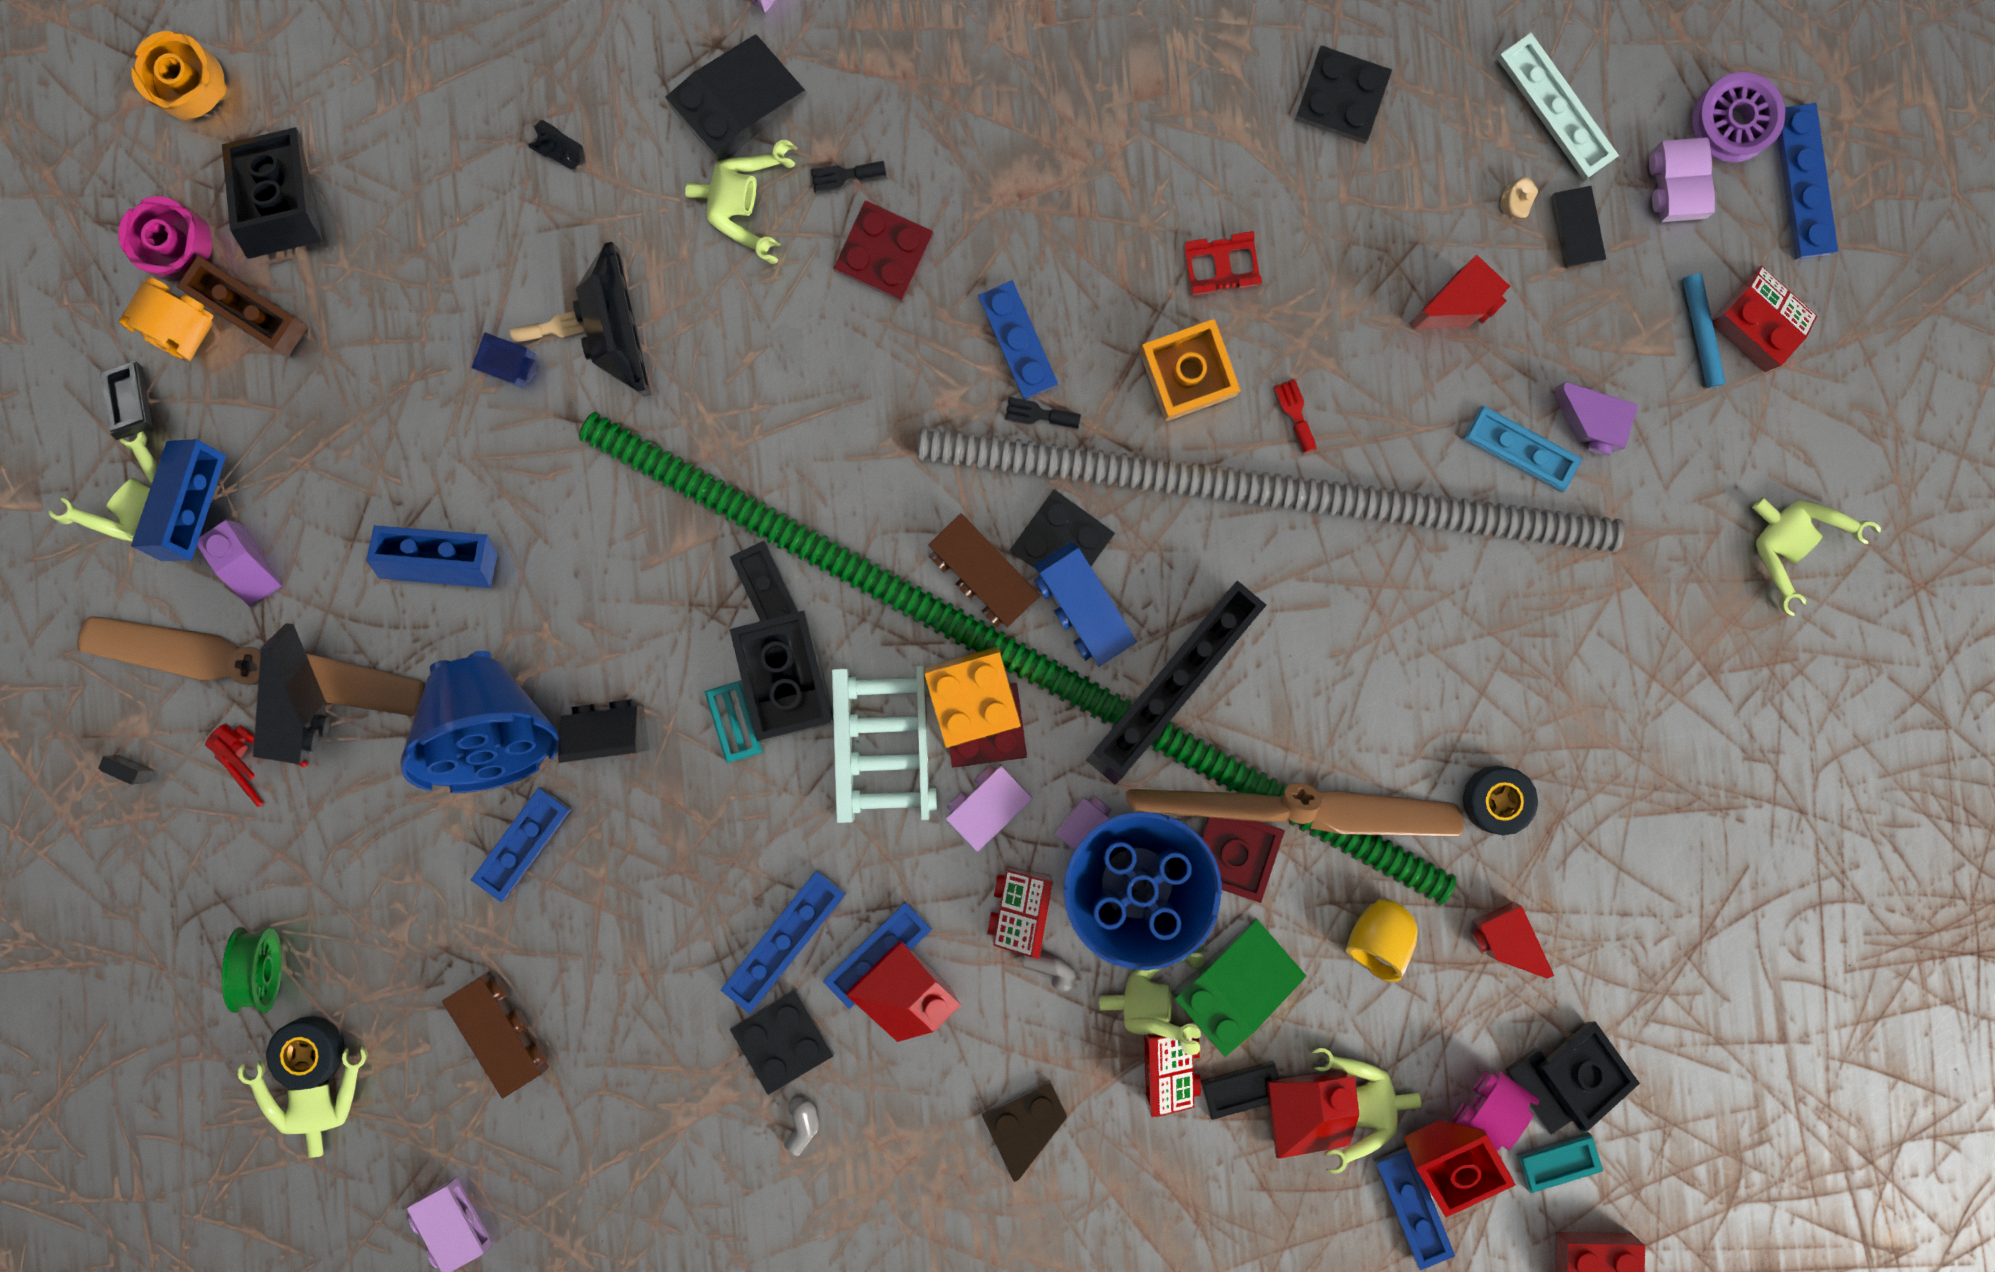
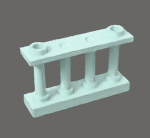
(851, 763)

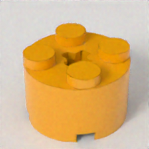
(182, 95)
(167, 320)

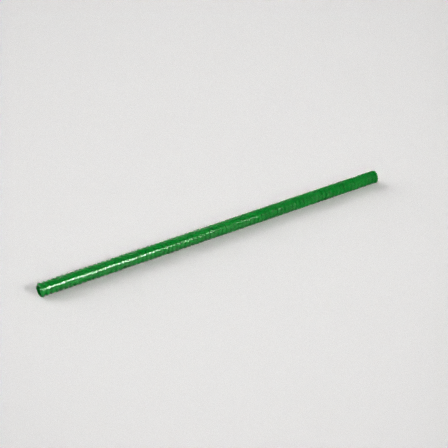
(981, 638)

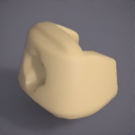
(1518, 198)

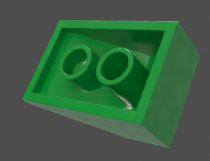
(1239, 987)

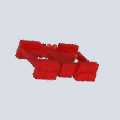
(1220, 252)

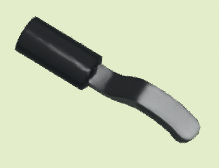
(836, 177)
(1030, 412)

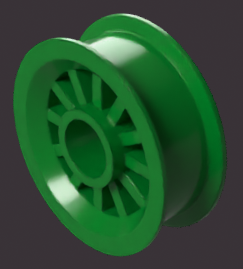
(251, 970)

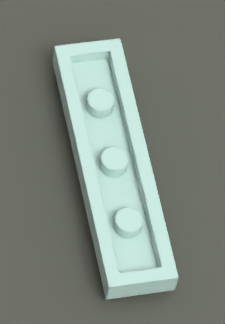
(1557, 106)

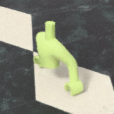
(735, 194)
(124, 504)
(1795, 536)
(1149, 1004)
(1376, 1105)
(307, 1109)

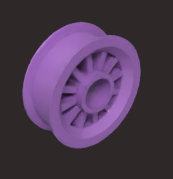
(1769, 103)

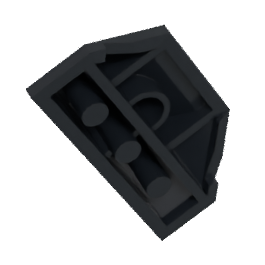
(610, 321)

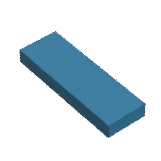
(1522, 449)

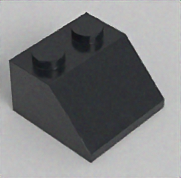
(603, 732)

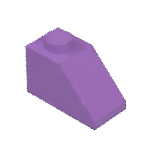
(1596, 417)
(238, 562)

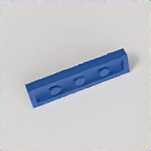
(1806, 183)
(783, 941)

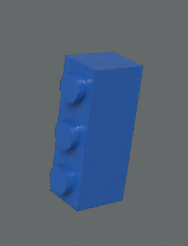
(178, 500)
(432, 556)
(1083, 604)

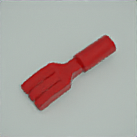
(1292, 405)

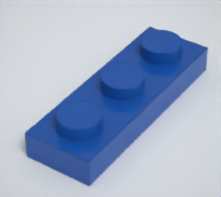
(1018, 340)
(521, 844)
(902, 925)
(1414, 1209)

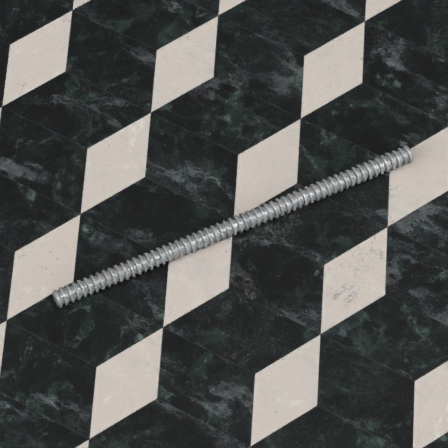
(1274, 490)

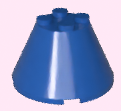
(475, 729)
(1142, 890)

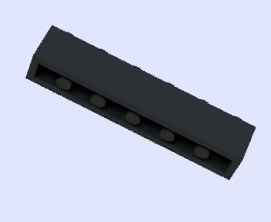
(1175, 683)

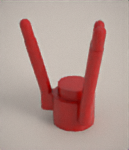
(228, 749)

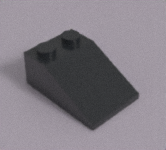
(734, 97)
(270, 194)
(782, 676)
(288, 701)

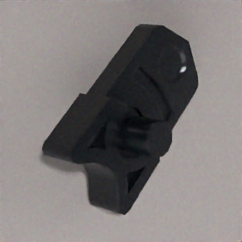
(556, 145)

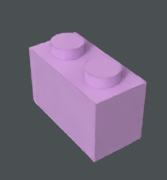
(988, 806)
(448, 1226)

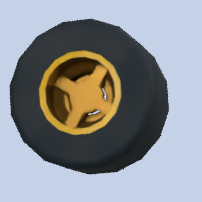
(1514, 803)
(292, 1061)

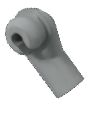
(1052, 965)
(805, 1124)

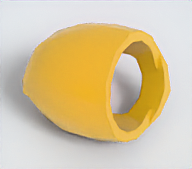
(1386, 932)

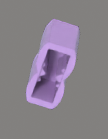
(1683, 179)

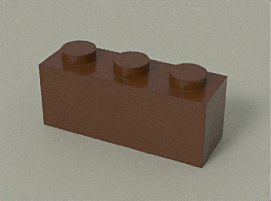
(242, 306)
(982, 572)
(497, 1034)

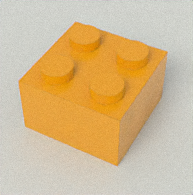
(1189, 370)
(972, 697)

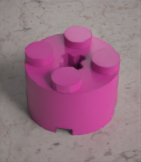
(161, 218)
(1498, 1109)

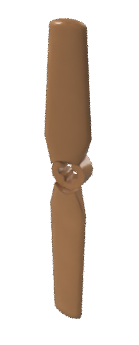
(213, 657)
(1302, 804)

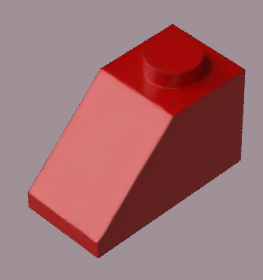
(1511, 940)

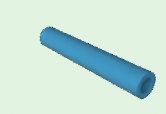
(1704, 330)

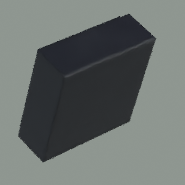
(125, 769)

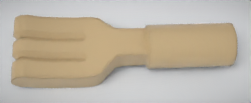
(561, 325)

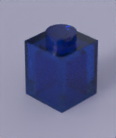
(505, 361)

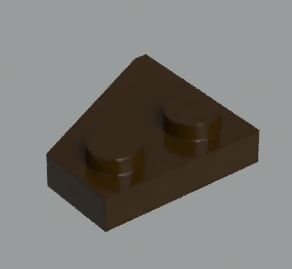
(1025, 1126)

